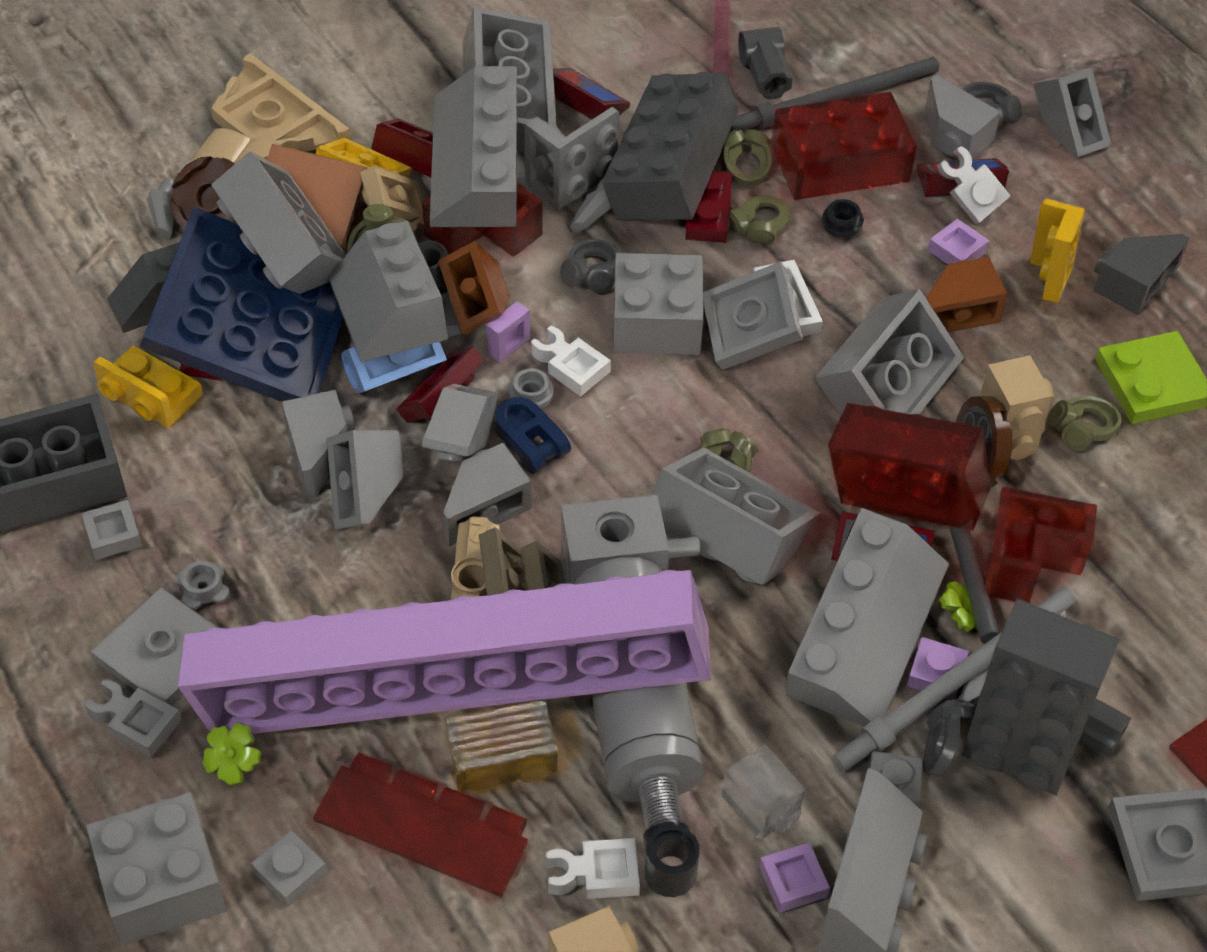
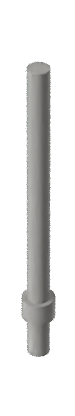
(881, 732)

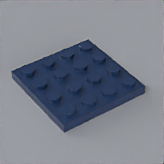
(234, 322)

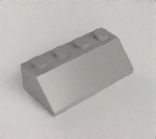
(518, 41)
(475, 150)
(867, 620)

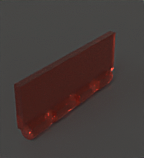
(430, 833)

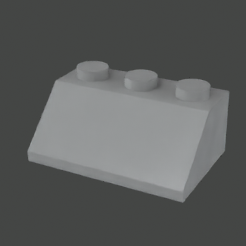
(278, 224)
(388, 293)
(892, 358)
(732, 515)
(874, 871)

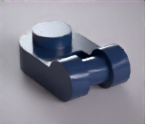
(519, 422)

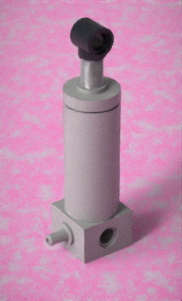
(648, 731)

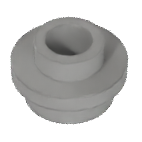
(532, 385)

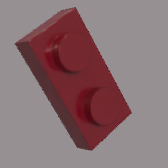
(712, 213)
(454, 370)

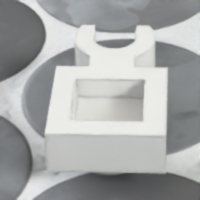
(977, 189)
(572, 364)
(604, 868)

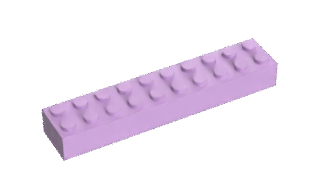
(449, 654)

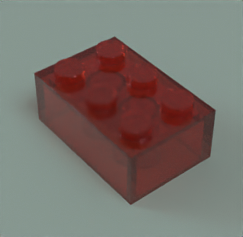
(843, 145)
(910, 465)

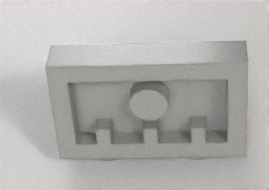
(568, 166)

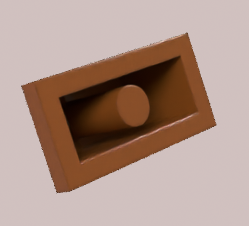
(474, 286)
(968, 295)

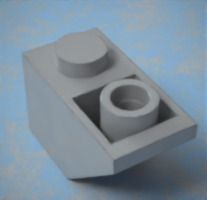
(460, 422)

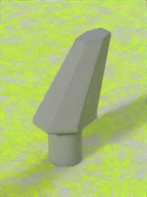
(592, 208)
(160, 209)

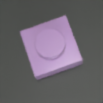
(958, 243)
(508, 331)
(932, 662)
(794, 877)

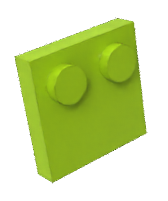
(1153, 376)

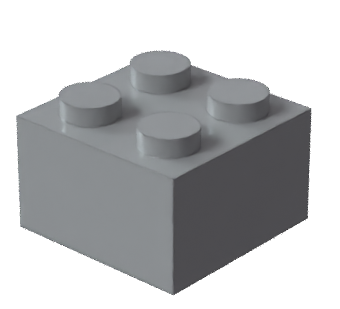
(658, 304)
(155, 868)

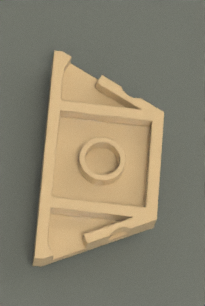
(272, 109)

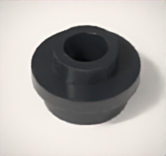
(842, 218)

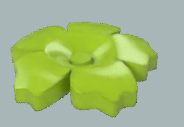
(957, 600)
(230, 752)

